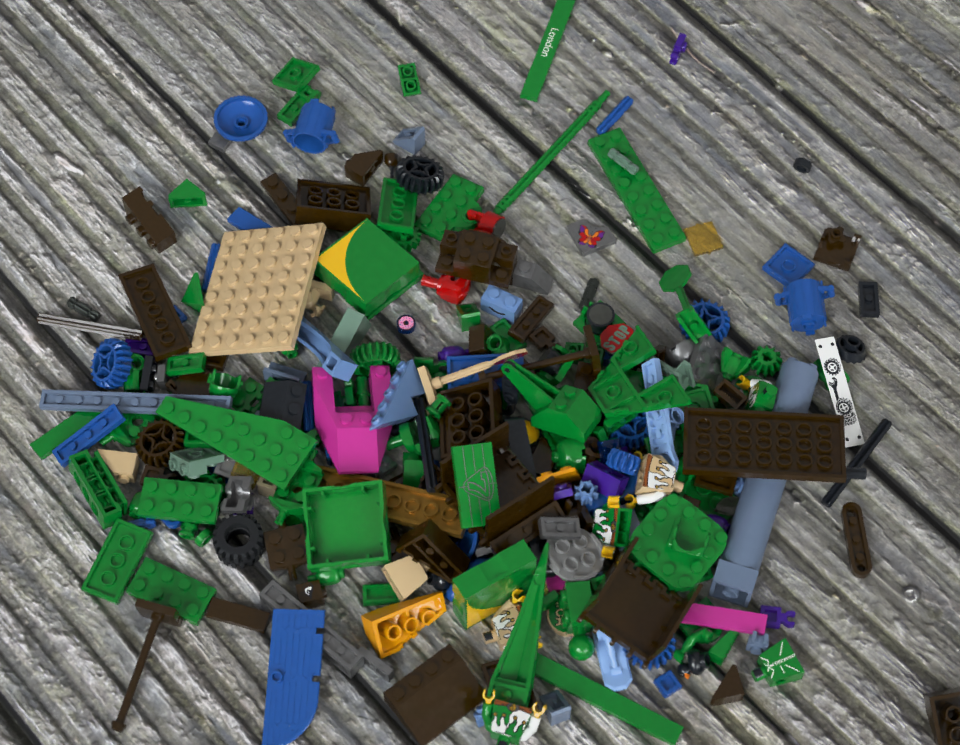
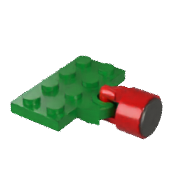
(458, 209)

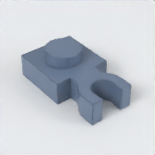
(757, 643)

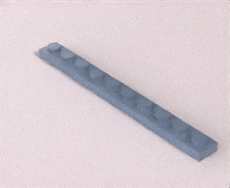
(126, 401)

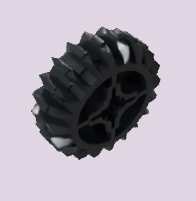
(419, 174)

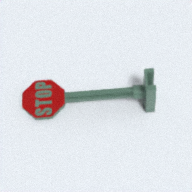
(613, 338)

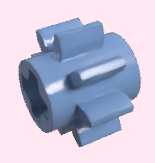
(586, 492)

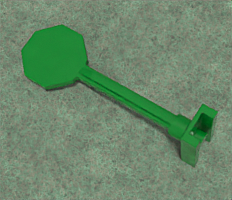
(675, 280)

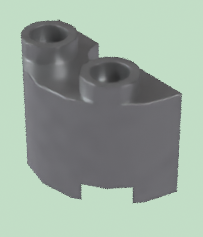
(238, 494)

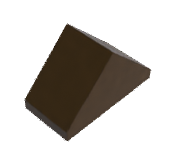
(729, 690)

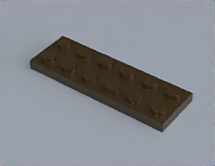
(155, 312)

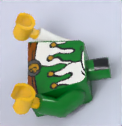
(760, 395)
(612, 526)
(509, 721)

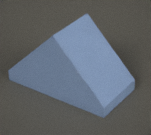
(411, 139)
(557, 709)

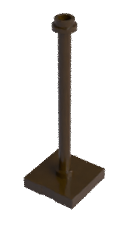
(590, 352)
(158, 614)

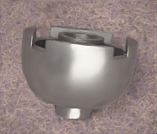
(680, 352)

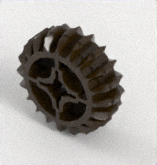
(159, 435)

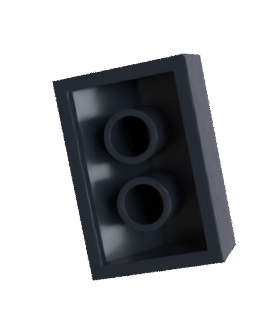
(283, 401)

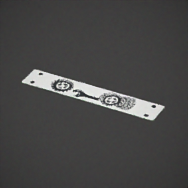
(839, 390)

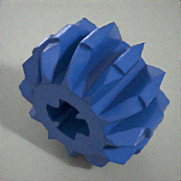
(623, 461)

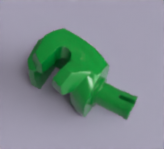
(410, 439)

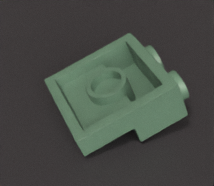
(194, 461)

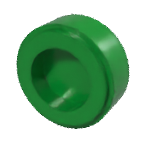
(203, 538)

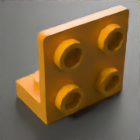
(566, 474)

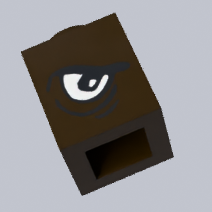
(311, 594)

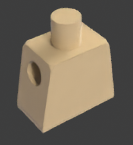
(405, 576)

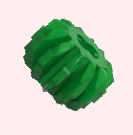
(766, 361)

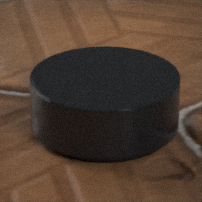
(802, 165)

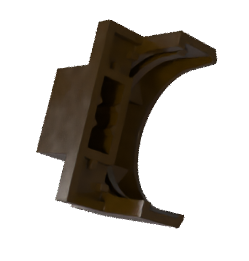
(476, 257)

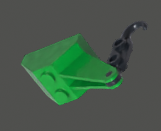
(559, 411)

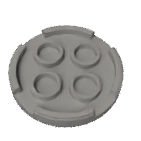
(576, 558)

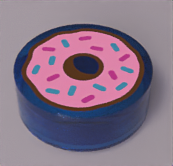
(406, 324)

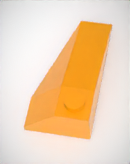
(397, 623)

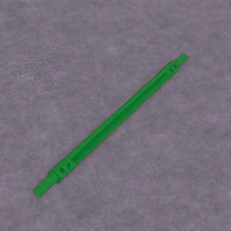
(550, 154)

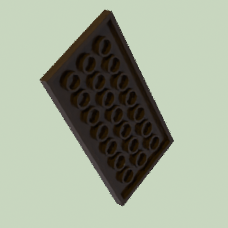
(764, 445)

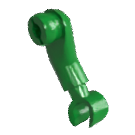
(702, 633)

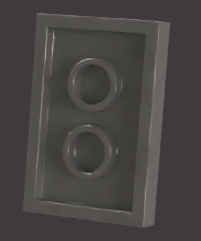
(706, 361)

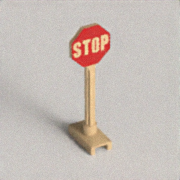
(431, 384)

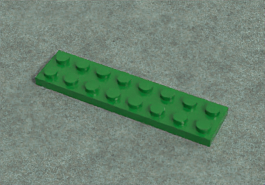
(637, 193)

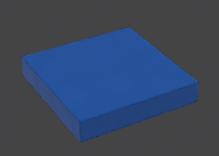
(788, 265)

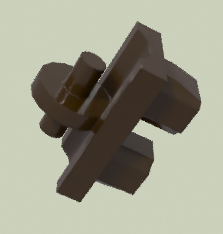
(590, 450)

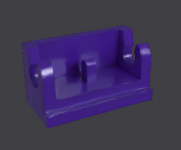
(609, 481)

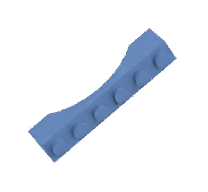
(332, 358)

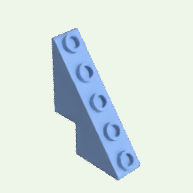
(398, 398)

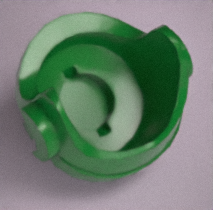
(224, 384)

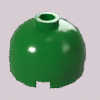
(569, 453)

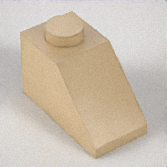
(122, 465)

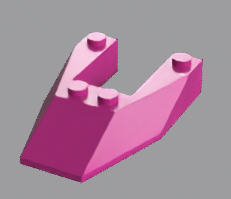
(347, 428)

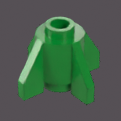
(733, 364)

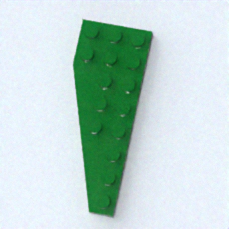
(254, 441)

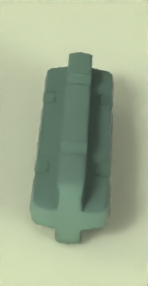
(623, 161)

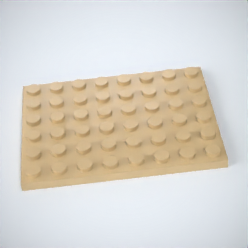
(258, 290)

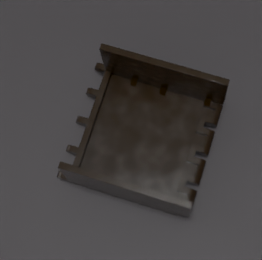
(517, 492)
(636, 610)

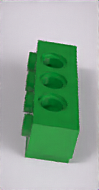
(98, 487)

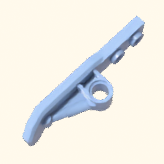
(663, 422)
(612, 661)

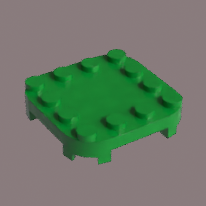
(672, 567)

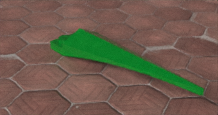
(517, 665)

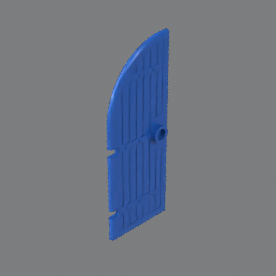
(292, 664)

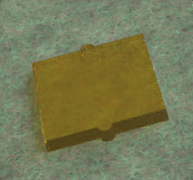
(703, 238)

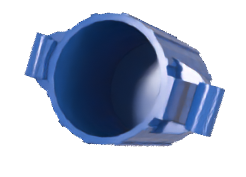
(313, 128)
(805, 304)

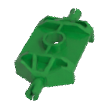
(127, 432)
(291, 503)

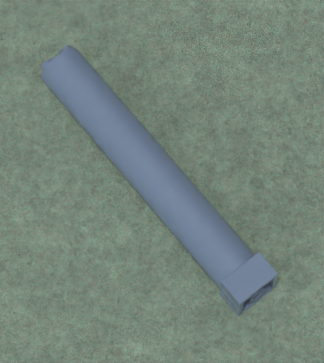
(760, 499)

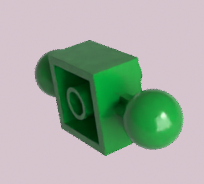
(572, 602)

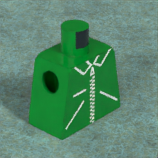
(778, 665)

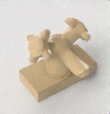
(317, 291)

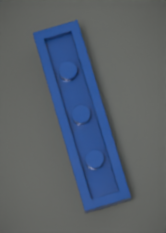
(89, 434)

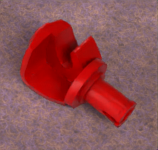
(448, 288)

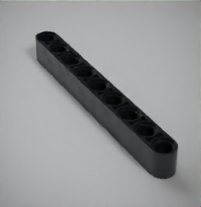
(521, 448)

